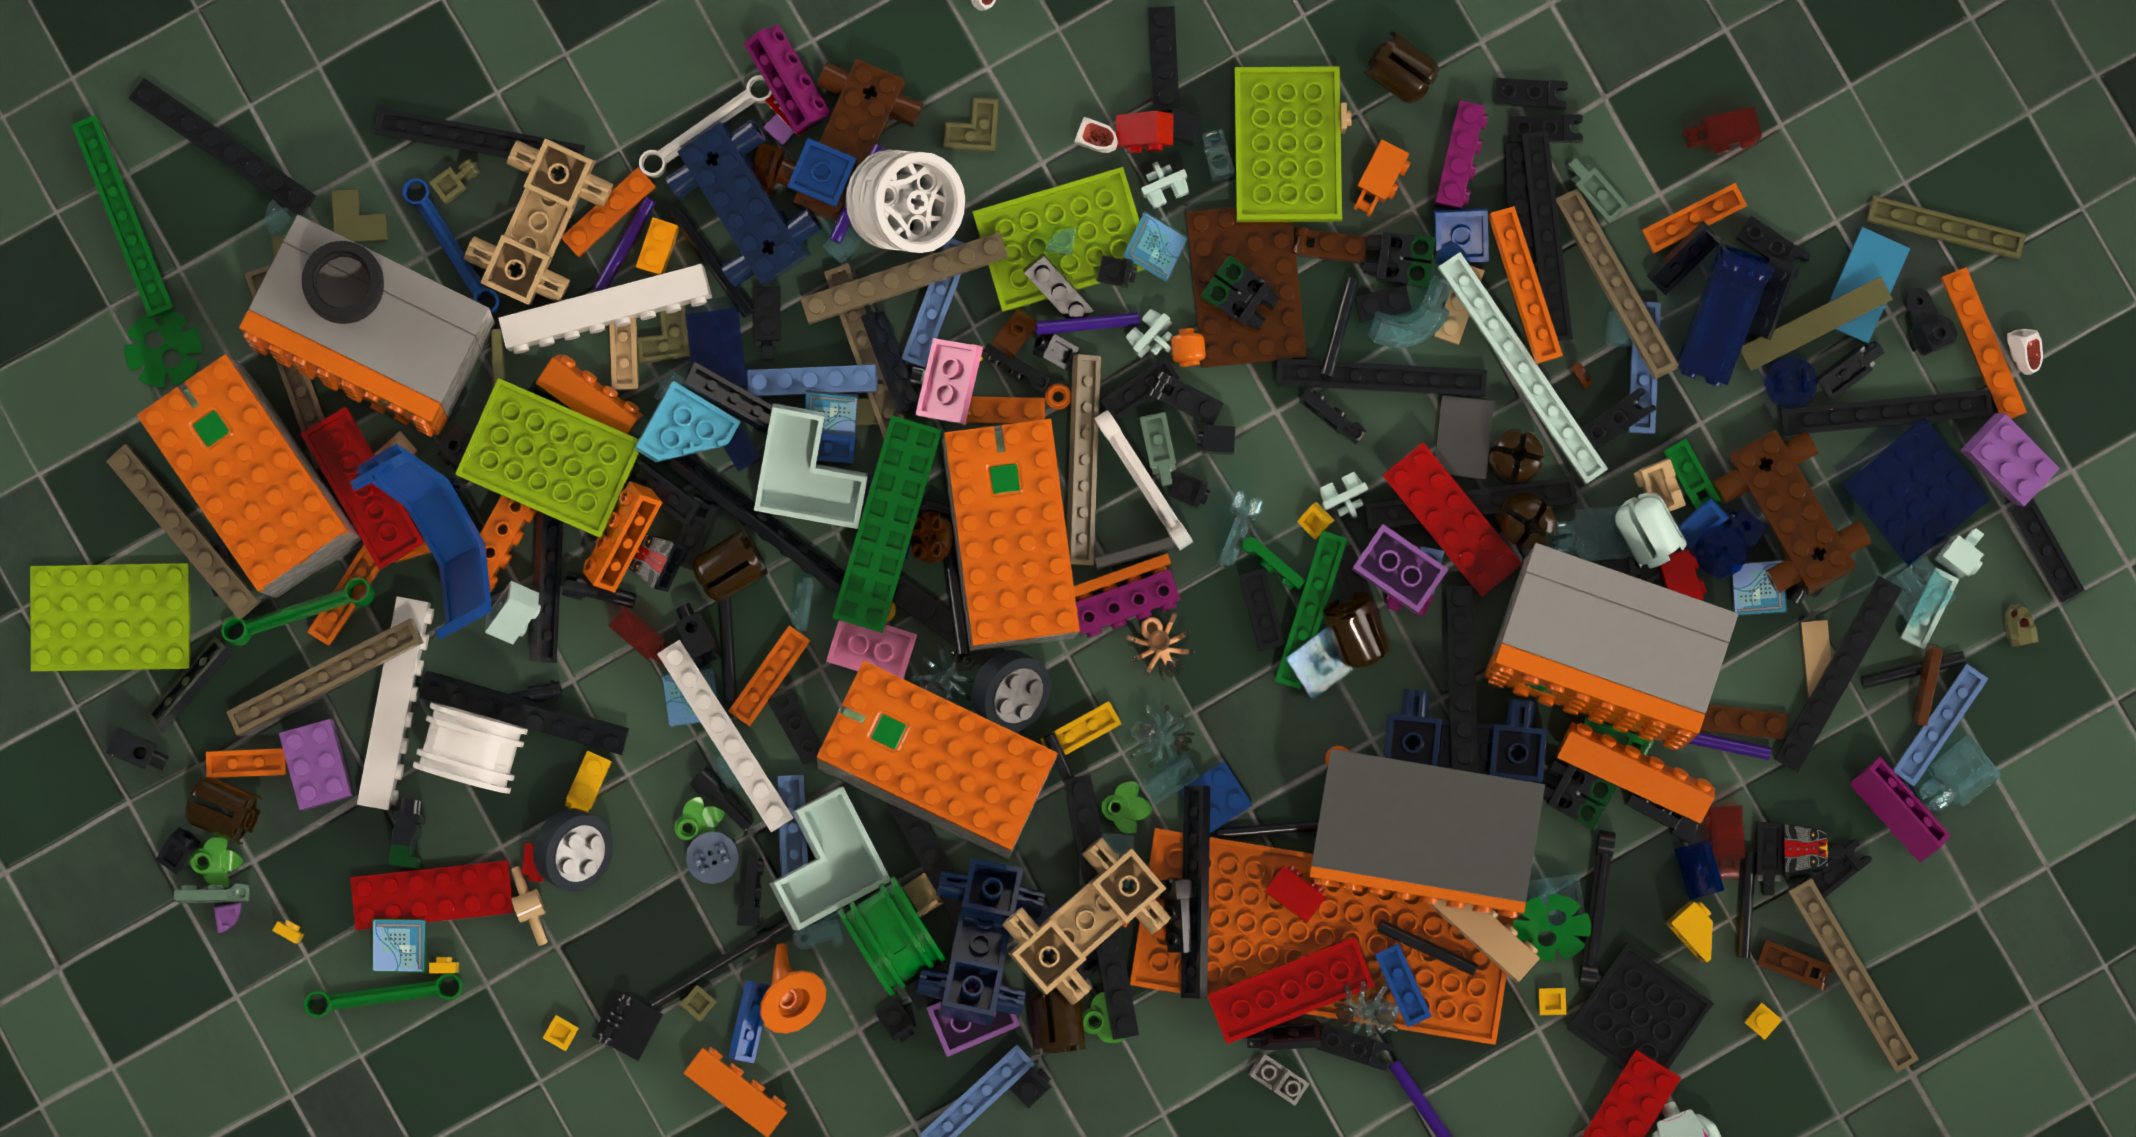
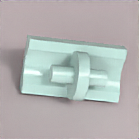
(1154, 190)
(1158, 326)
(1354, 488)

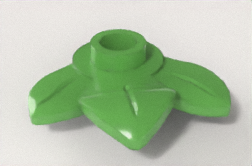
(1129, 807)
(702, 819)
(219, 861)
(1102, 1028)

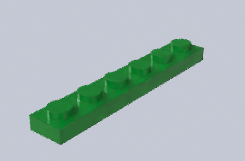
(1312, 601)

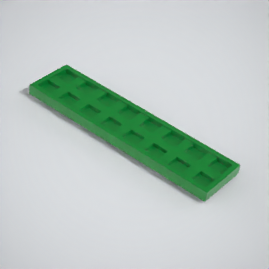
(887, 524)

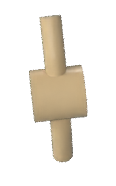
(528, 906)

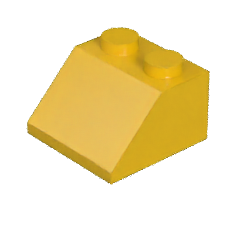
(1694, 929)

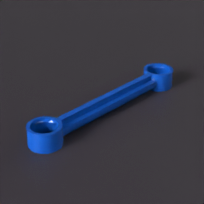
(449, 243)

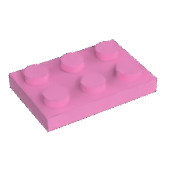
(949, 381)
(885, 650)

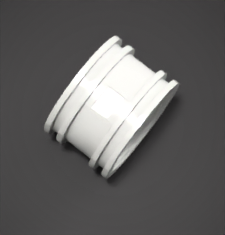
(886, 204)
(470, 748)

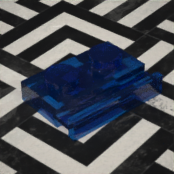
(1699, 869)

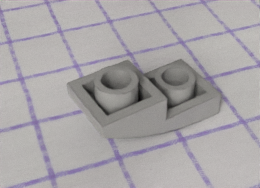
(1278, 1079)

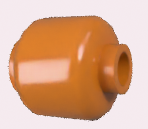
(1188, 348)

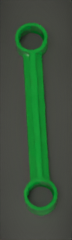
(297, 611)
(383, 995)

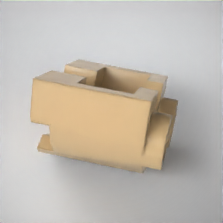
(1661, 479)

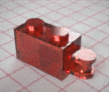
(1726, 130)
(638, 634)
(1726, 837)

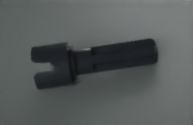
(578, 587)
(709, 785)

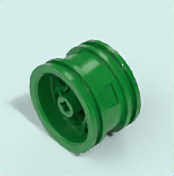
(892, 936)

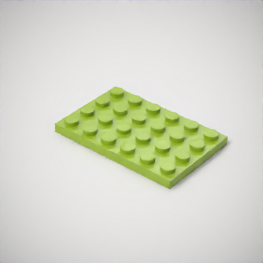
(1288, 144)
(1094, 206)
(549, 458)
(110, 617)

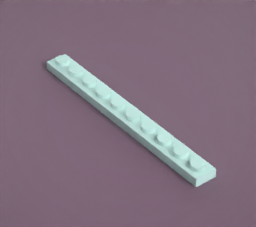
(1522, 368)

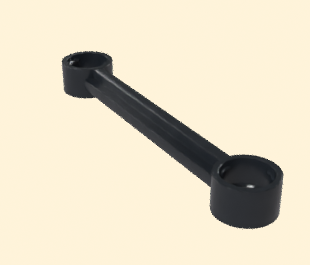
(1604, 853)

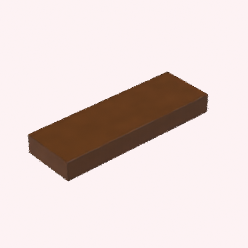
(1927, 684)

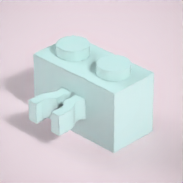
(1960, 555)
(512, 612)

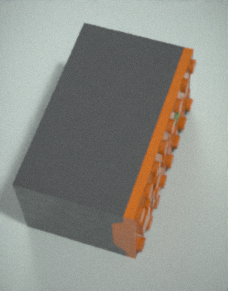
(1426, 833)

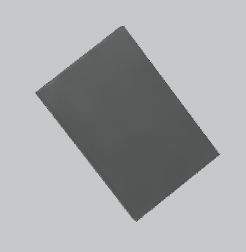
(1464, 436)
(1134, 553)

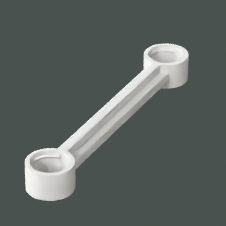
(721, 115)
(1144, 481)

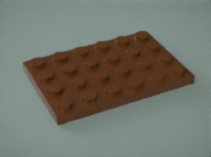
(1266, 252)

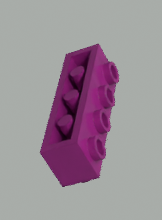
(787, 78)
(1460, 155)
(1127, 602)
(1900, 809)

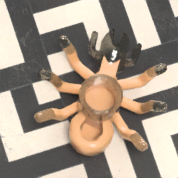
(1158, 642)

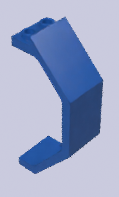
(443, 527)

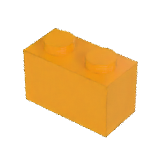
(657, 247)

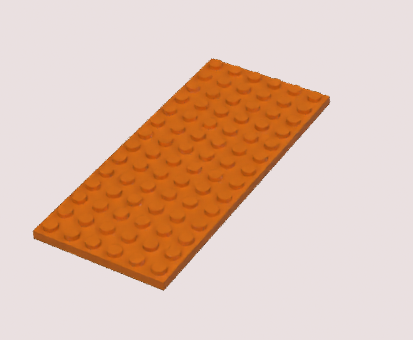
(1257, 933)

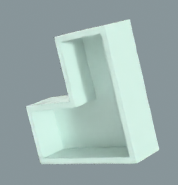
(792, 480)
(843, 862)

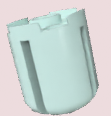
(1649, 529)

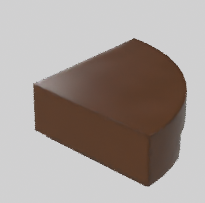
(1578, 373)

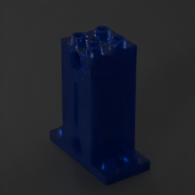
(1723, 314)

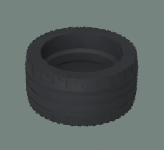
(323, 256)

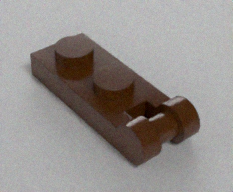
(1330, 246)
(1793, 964)

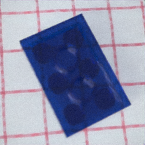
(718, 344)

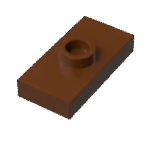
(767, 164)
(1014, 333)

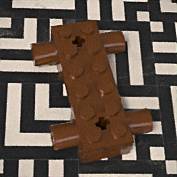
(855, 121)
(1792, 512)

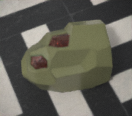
(2020, 626)

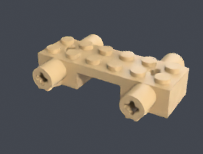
(538, 222)
(1086, 920)

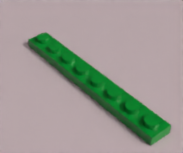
(122, 216)

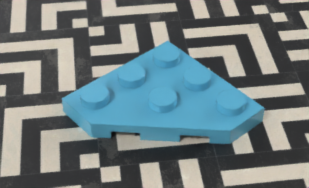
(685, 426)

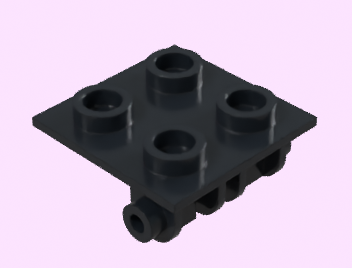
(627, 1025)

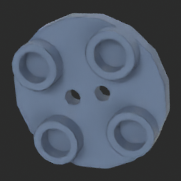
(700, 862)

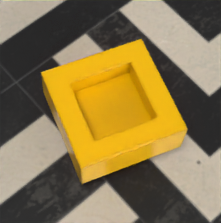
(1315, 520)
(289, 931)
(444, 965)
(1552, 1001)
(1762, 1021)
(561, 1032)

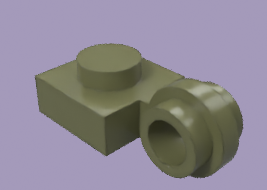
(449, 184)

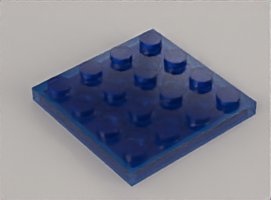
(1915, 491)

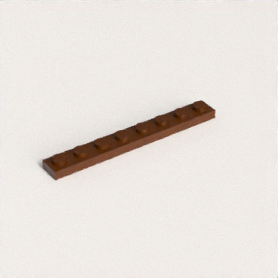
(1743, 722)

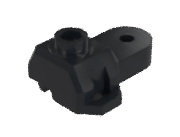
(1930, 330)

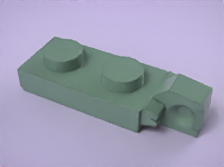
(1597, 191)
(1159, 446)
(214, 894)

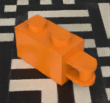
(1381, 175)

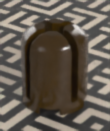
(1402, 69)
(1501, 458)
(1530, 507)
(728, 567)
(1356, 631)
(226, 796)
(1055, 1023)

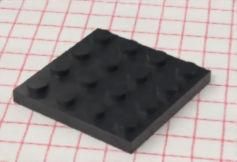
(1639, 1009)

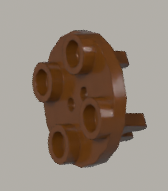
(932, 537)

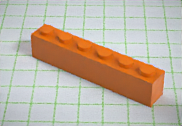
(1636, 772)

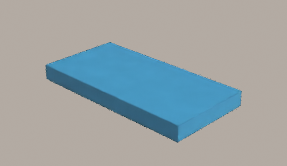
(1869, 259)

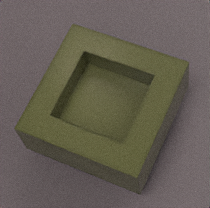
(698, 1003)

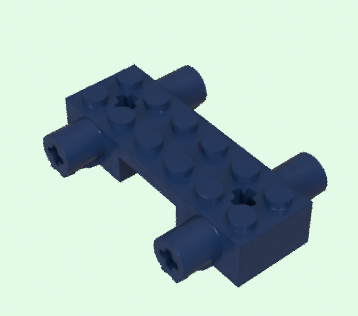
(743, 203)
(1493, 739)
(980, 942)

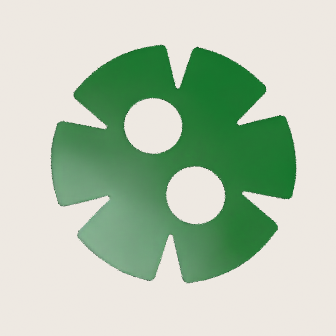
(155, 370)
(1565, 941)

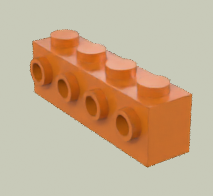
(587, 396)
(502, 532)
(622, 536)
(735, 1091)

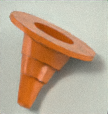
(793, 996)

